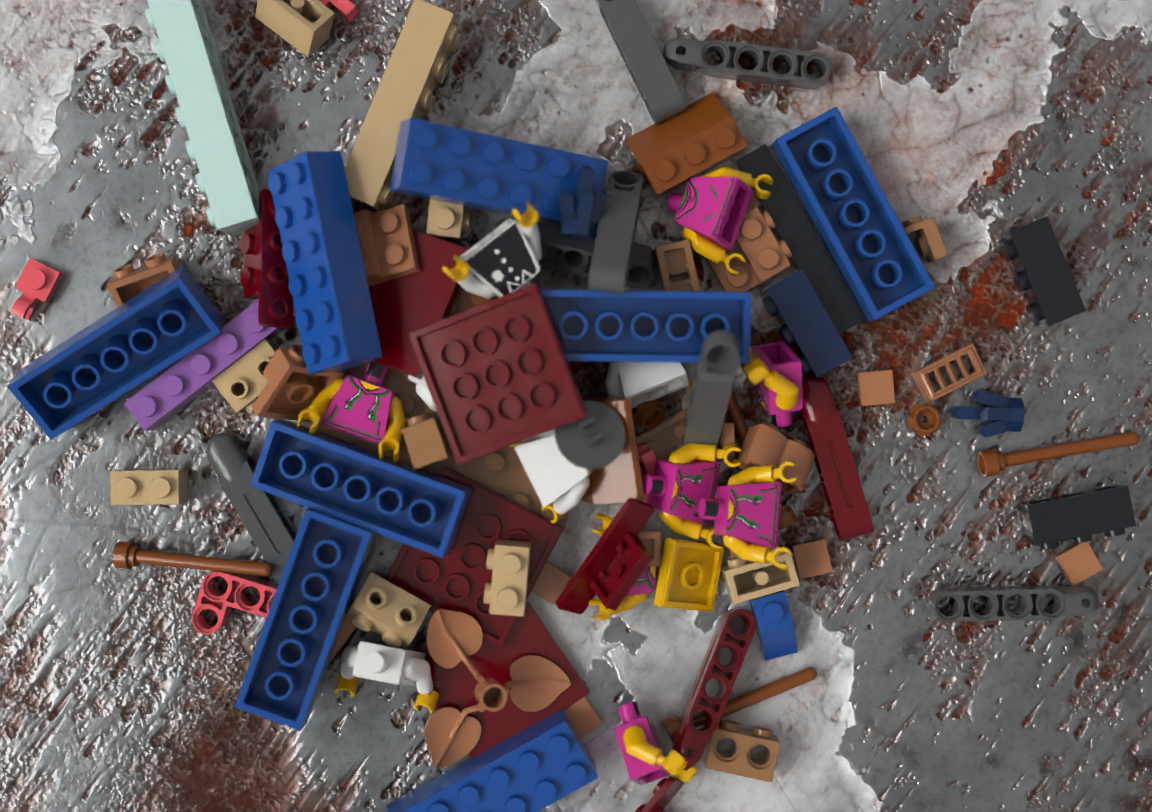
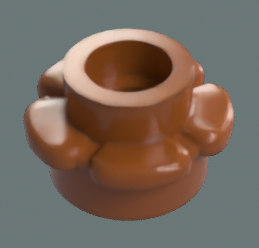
(648, 414)
(933, 419)

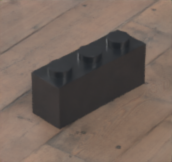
(1042, 273)
(1077, 516)

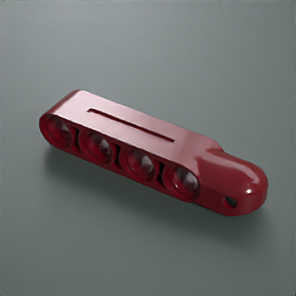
(834, 461)
(713, 707)

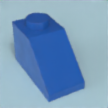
(774, 625)

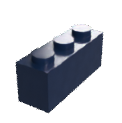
(806, 324)

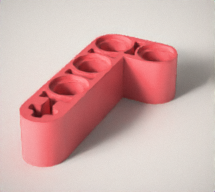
(233, 598)

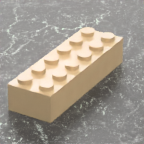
(402, 94)

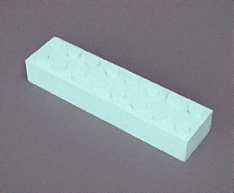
(206, 113)

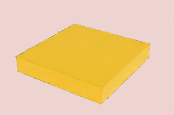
(688, 575)

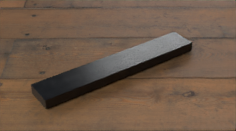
(803, 241)

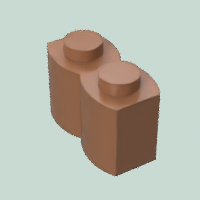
(768, 446)

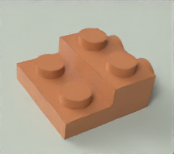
(386, 243)
(761, 253)
(130, 282)
(290, 386)

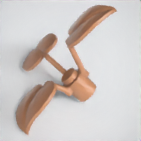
(534, 685)

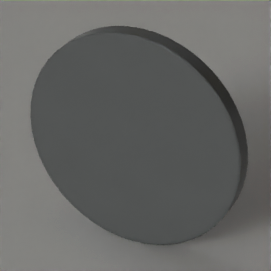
(593, 439)

